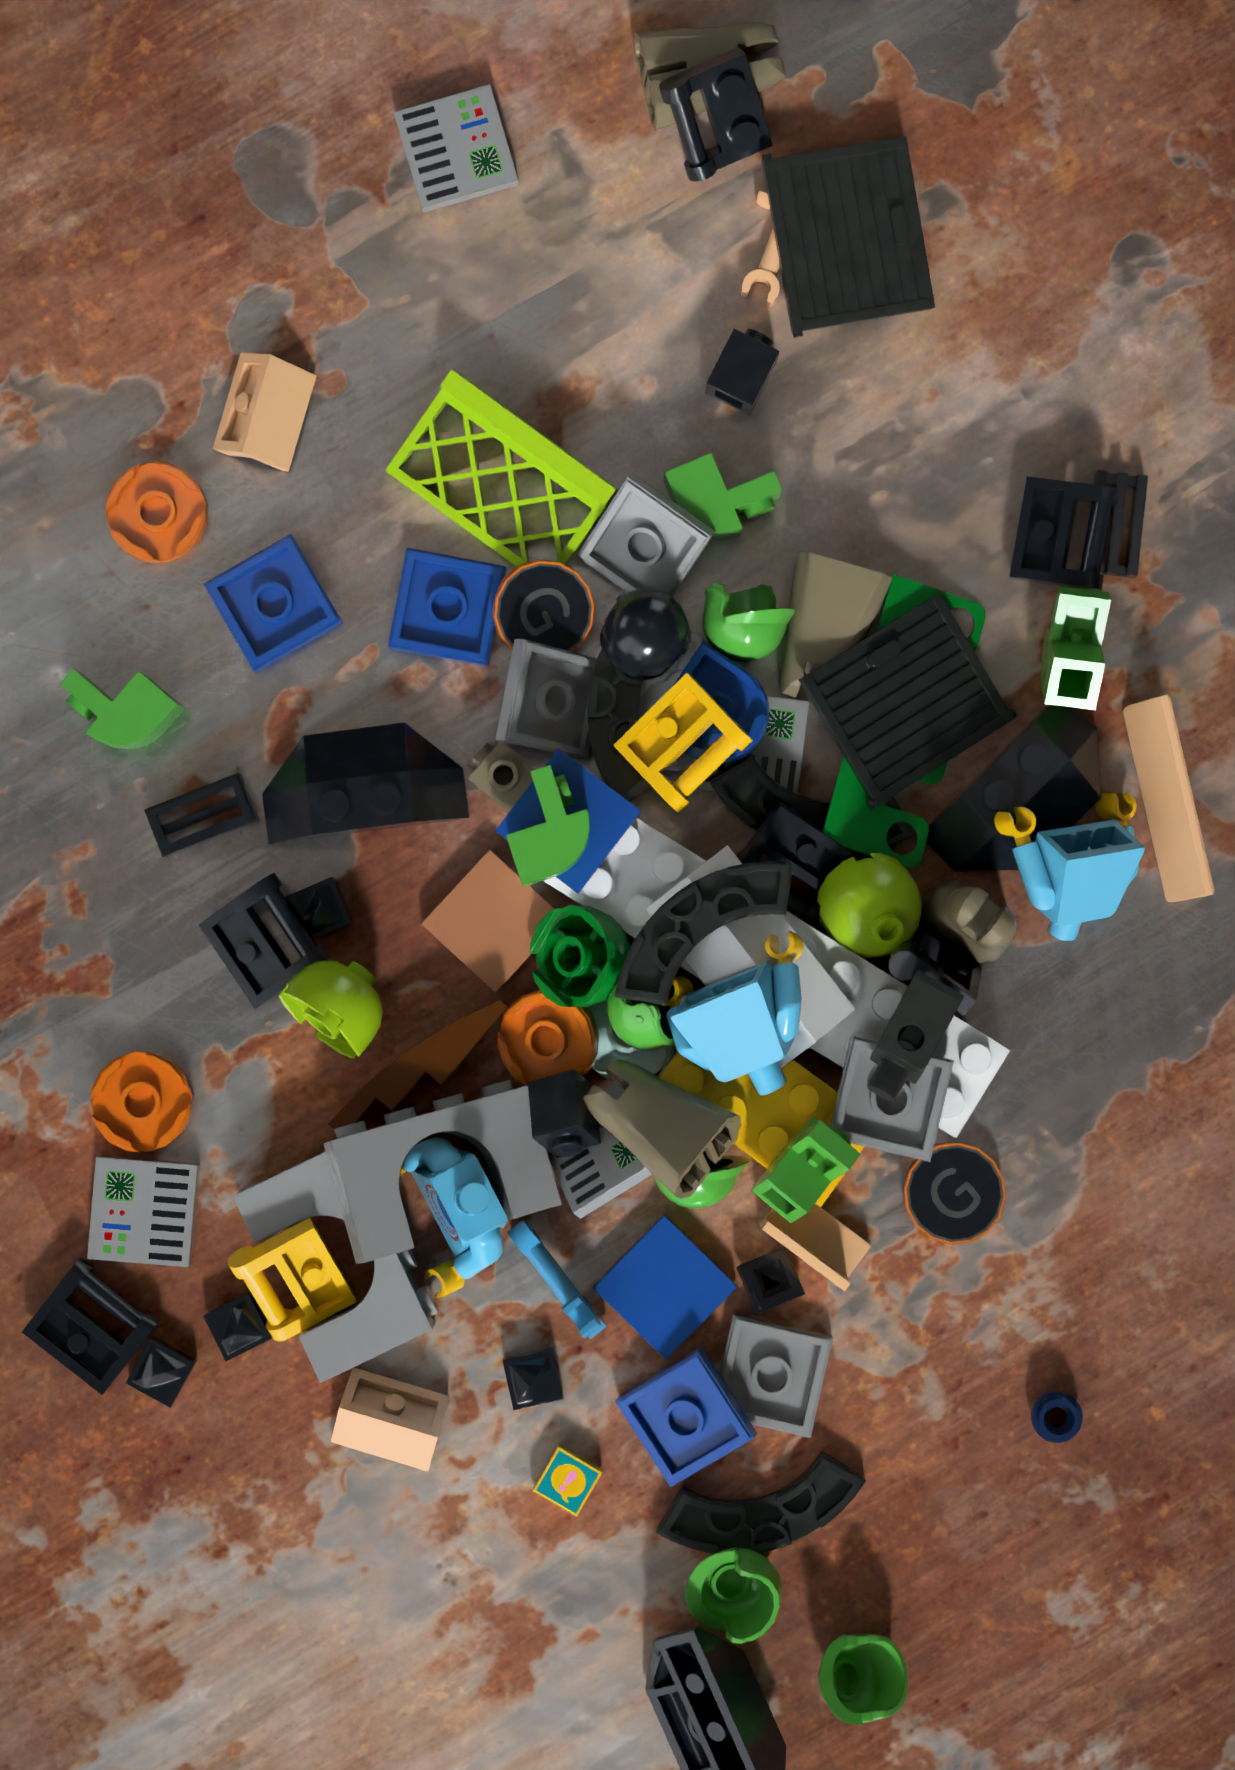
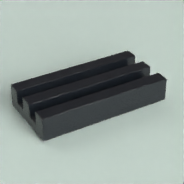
(1139, 485)
(241, 799)

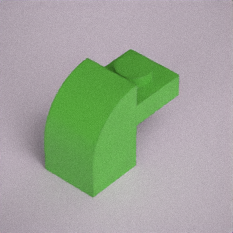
(702, 492)
(1073, 650)
(129, 721)
(558, 843)
(805, 1169)

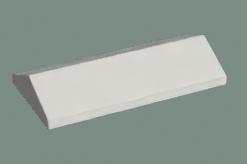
(742, 946)

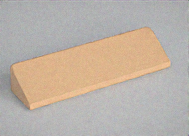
(1168, 799)

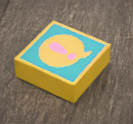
(567, 1480)

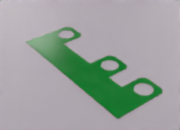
(848, 816)

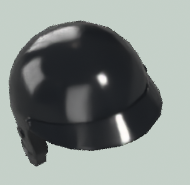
(645, 633)

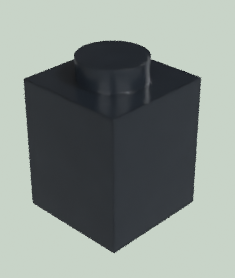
(742, 370)
(560, 1115)

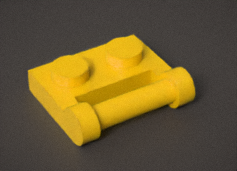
(670, 730)
(306, 1269)

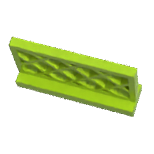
(517, 437)

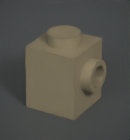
(500, 774)

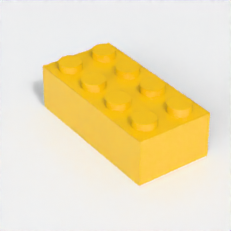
(768, 1119)

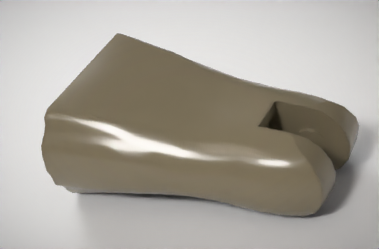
(672, 51)
(832, 613)
(968, 920)
(664, 1126)

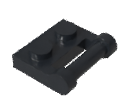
(731, 109)
(1047, 530)
(795, 839)
(250, 948)
(943, 964)
(79, 1338)

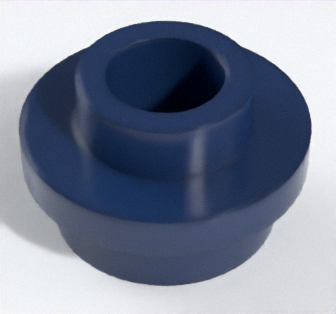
(1056, 1432)

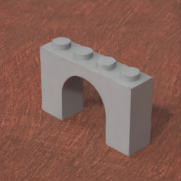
(369, 1164)
(394, 1305)

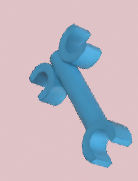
(574, 1305)

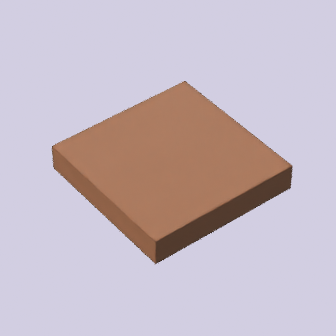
(489, 920)

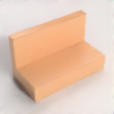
(265, 410)
(819, 1242)
(390, 1419)

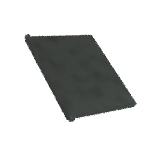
(848, 234)
(906, 700)

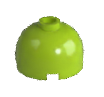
(870, 905)
(336, 1003)

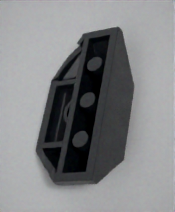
(1045, 769)
(362, 784)
(712, 1704)

